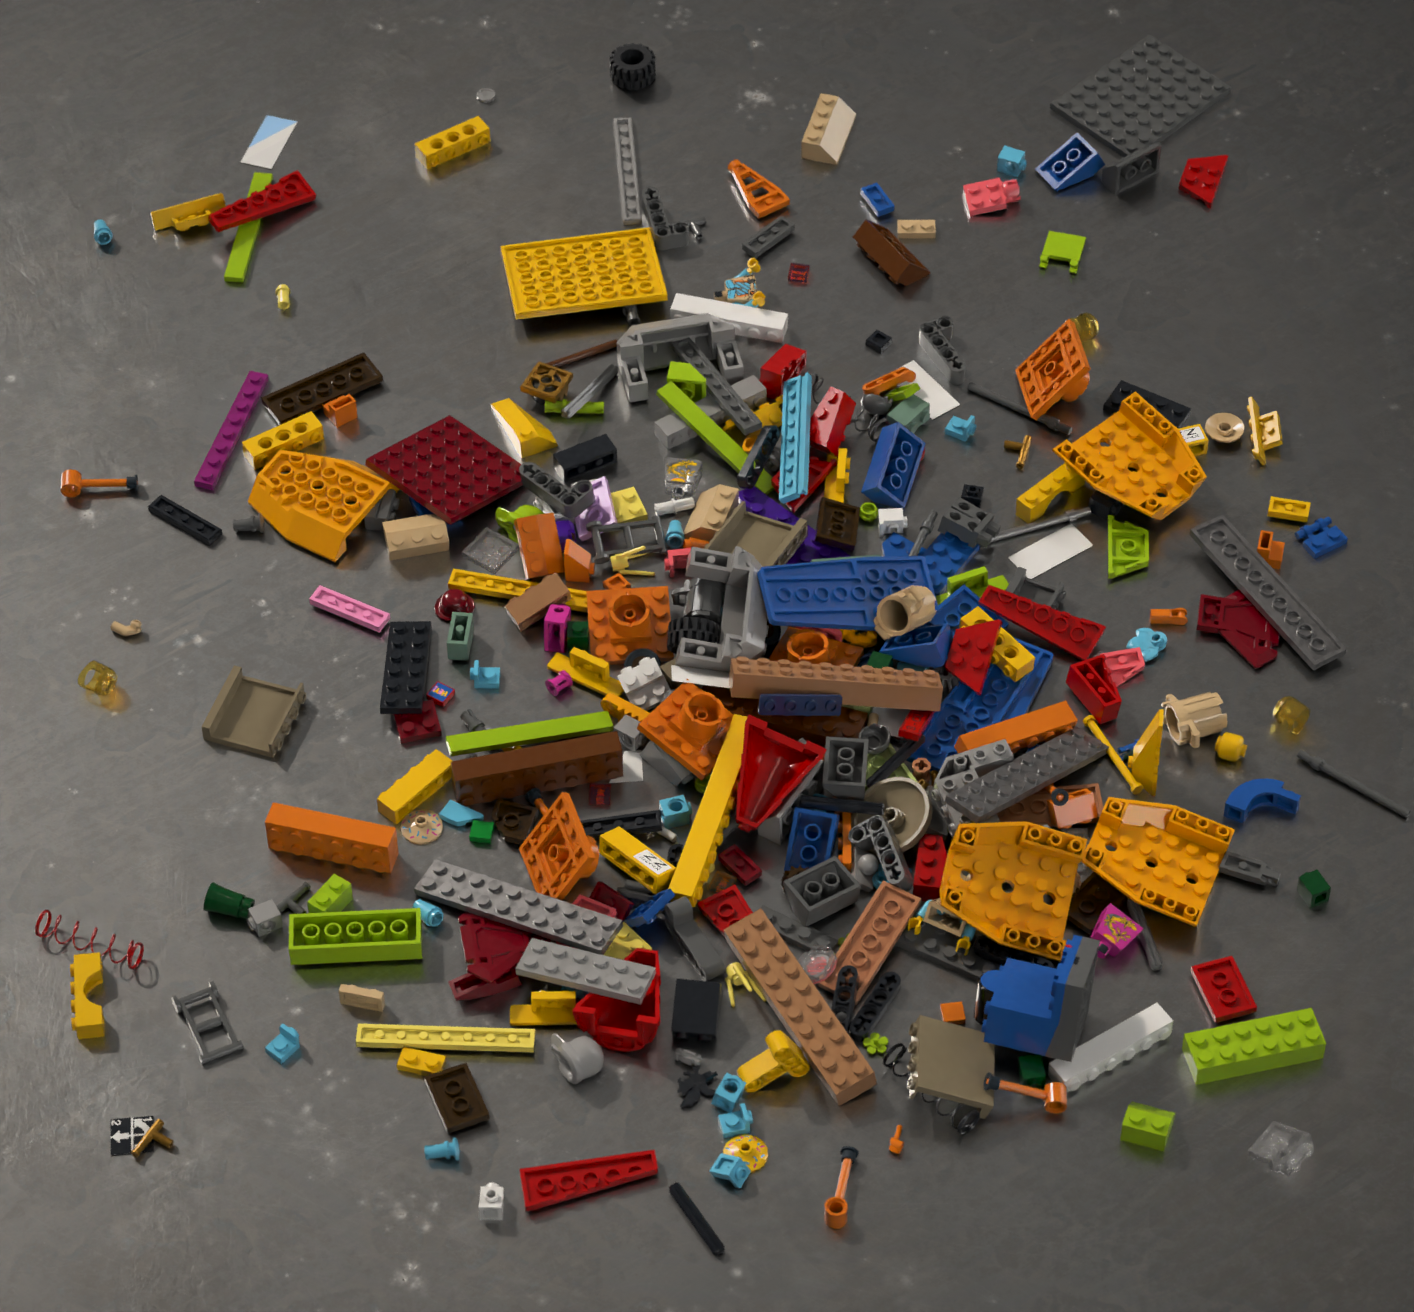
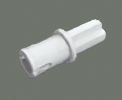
(674, 506)

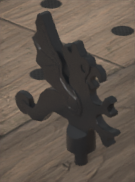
(698, 1083)

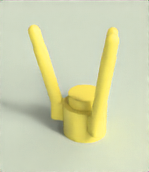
(620, 562)
(737, 976)

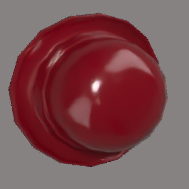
(453, 601)

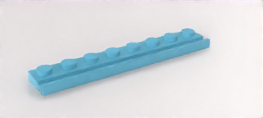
(795, 438)

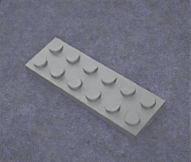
(586, 971)

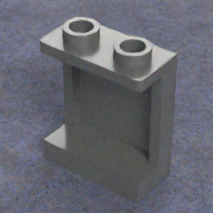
(1035, 590)

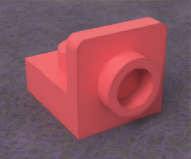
(676, 559)

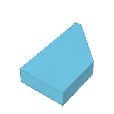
(459, 814)

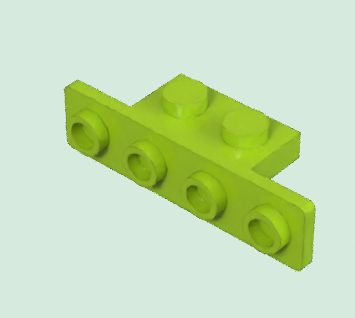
(975, 580)

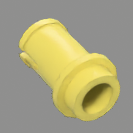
(283, 293)

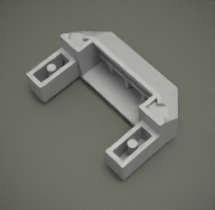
(650, 348)
(743, 612)
(961, 770)

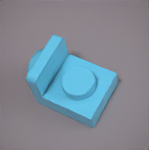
(961, 428)
(485, 676)
(284, 1044)
(736, 1122)
(731, 1169)

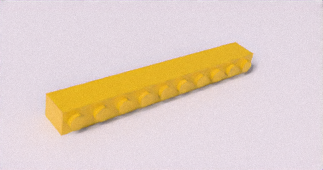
(711, 817)

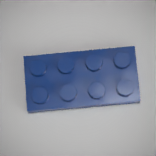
(947, 558)

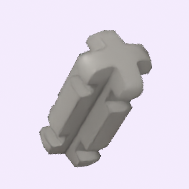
(688, 1057)

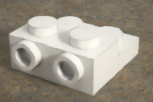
(644, 683)

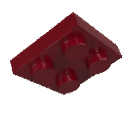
(418, 726)

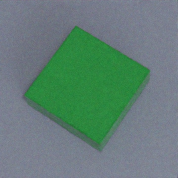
(481, 831)

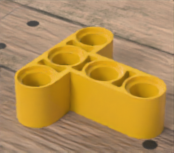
(778, 1059)

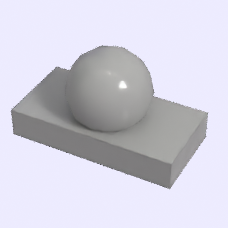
(863, 867)

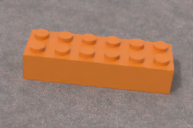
(331, 837)

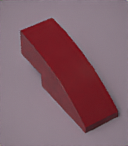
(470, 987)

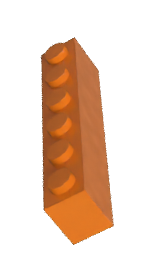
(1023, 730)

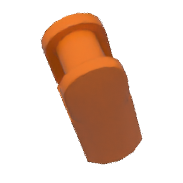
(1168, 616)

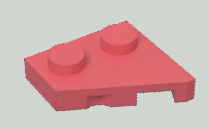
(1124, 664)

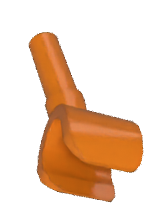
(895, 1144)

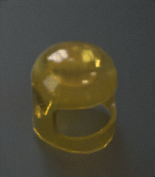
(1086, 326)
(102, 681)
(1291, 709)

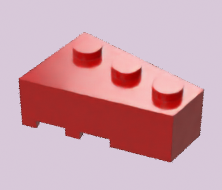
(782, 366)
(830, 421)
(1094, 688)
(929, 867)

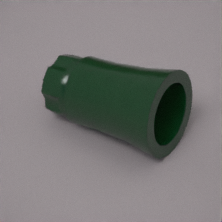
(227, 902)

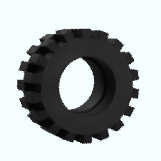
(632, 66)
(691, 628)

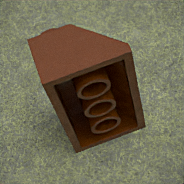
(889, 253)

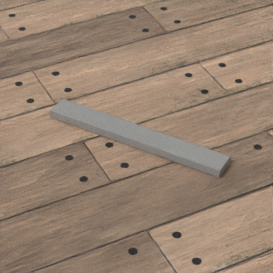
(627, 171)

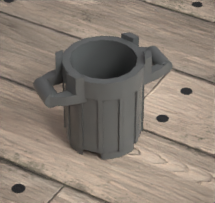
(702, 599)

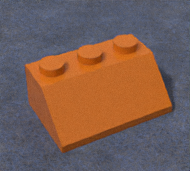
(539, 545)

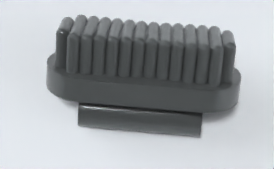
(635, 893)

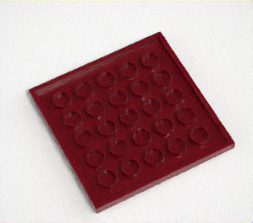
(448, 469)

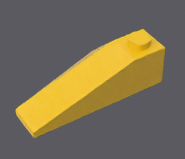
(523, 430)
(1146, 755)

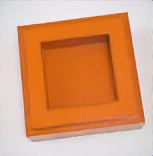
(616, 582)
(953, 1013)

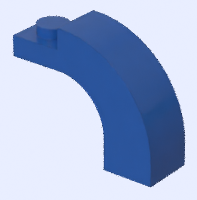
(1260, 793)

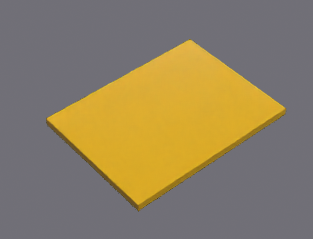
(583, 273)

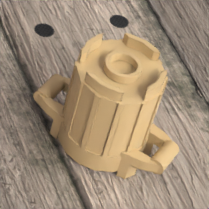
(904, 611)
(1193, 717)

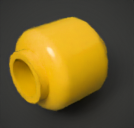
(1230, 747)

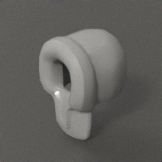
(577, 1058)

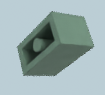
(910, 413)
(460, 636)

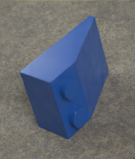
(1070, 163)
(922, 646)
(811, 838)

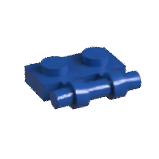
(1325, 541)

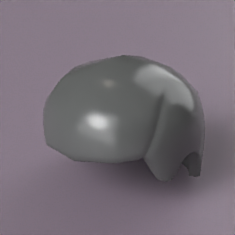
(876, 404)
(878, 737)

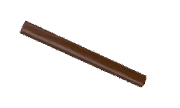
(583, 354)

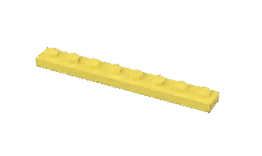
(445, 1038)

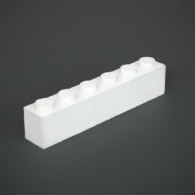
(747, 320)
(1112, 1047)

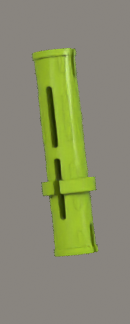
(588, 408)

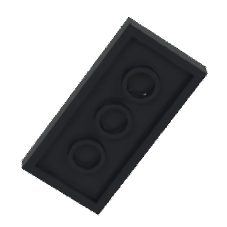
(1171, 410)

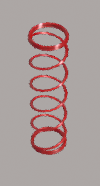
(131, 949)

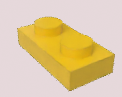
(1289, 509)
(420, 1061)

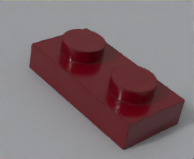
(740, 865)
(608, 896)

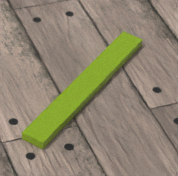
(245, 236)
(710, 432)
(529, 733)

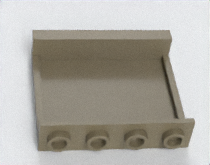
(763, 537)
(252, 714)
(950, 1063)

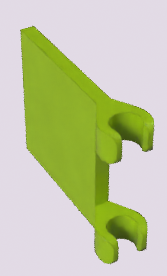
(1063, 247)

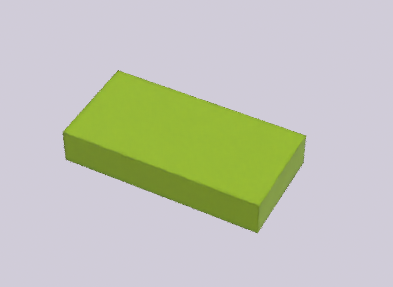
(903, 392)

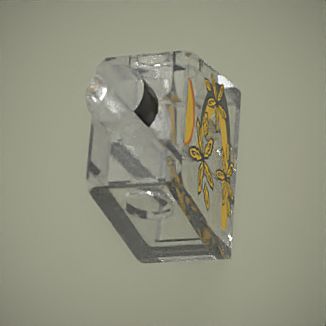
(682, 476)

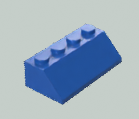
(893, 466)

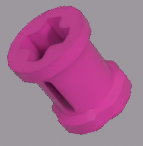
(559, 682)

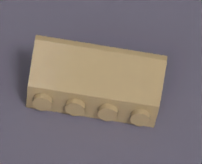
(827, 130)

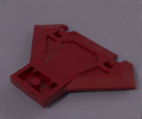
(1240, 625)
(492, 946)

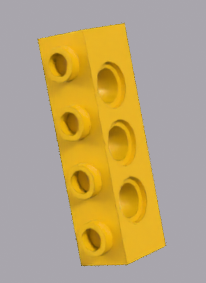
(452, 142)
(288, 436)
(1008, 652)

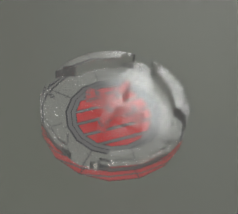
(818, 963)

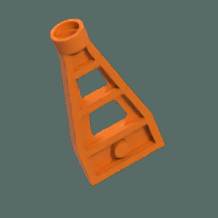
(765, 204)

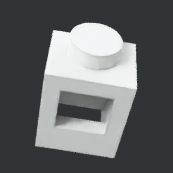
(891, 521)
(491, 1202)

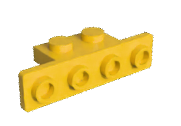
(188, 214)
(768, 414)
(1265, 430)
(838, 477)
(587, 671)
(545, 1009)

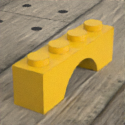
(1033, 502)
(88, 1016)

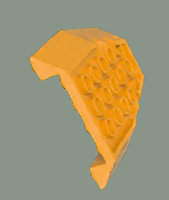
(1138, 440)
(312, 516)
(1172, 839)
(1033, 863)

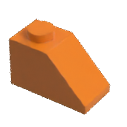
(577, 563)

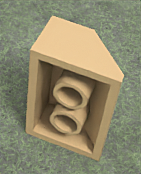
(711, 511)
(415, 536)

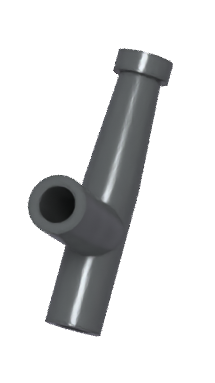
(693, 224)
(289, 901)

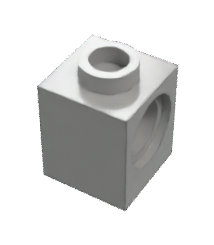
(628, 733)
(264, 918)

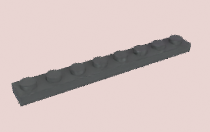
(718, 387)

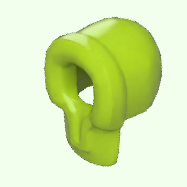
(506, 519)

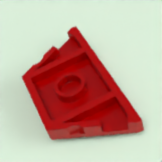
(1203, 177)
(817, 473)
(972, 653)

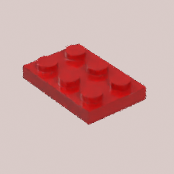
(1223, 989)

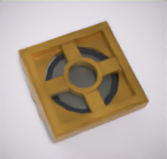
(547, 383)

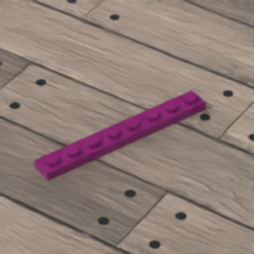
(231, 430)

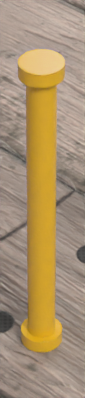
(1136, 788)

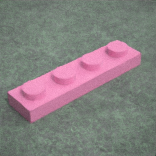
(349, 608)

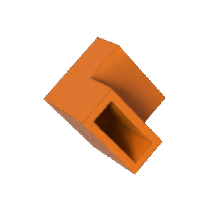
(341, 410)
(1270, 550)

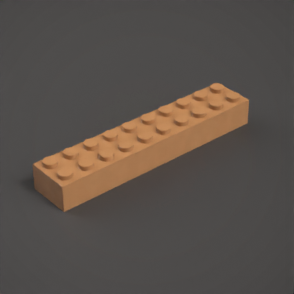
(855, 684)
(800, 1007)

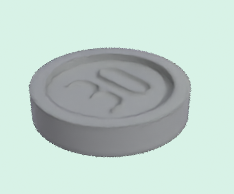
(485, 95)

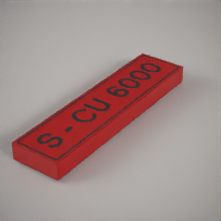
(915, 724)

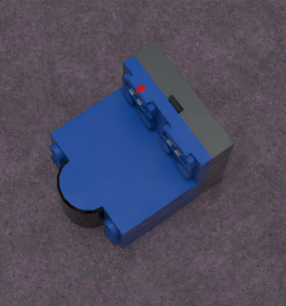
(1039, 1005)

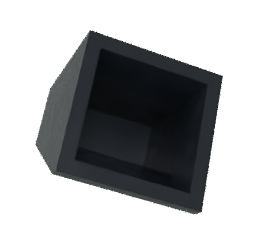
(696, 1009)

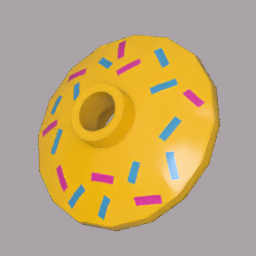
(755, 1157)

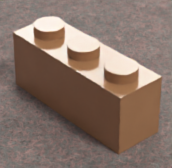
(536, 601)

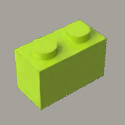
(331, 896)

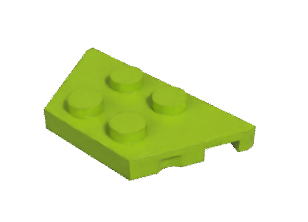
(1126, 547)

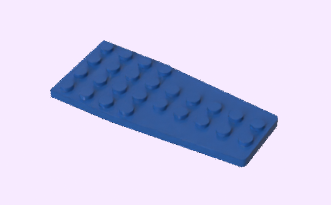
(837, 591)
(966, 711)

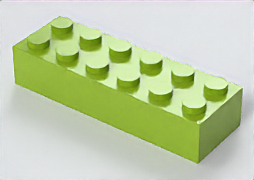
(355, 936)
(1253, 1046)

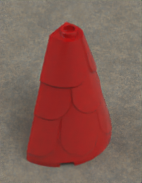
(769, 771)
(621, 1023)

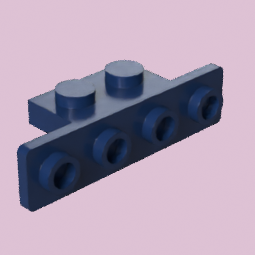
(800, 704)

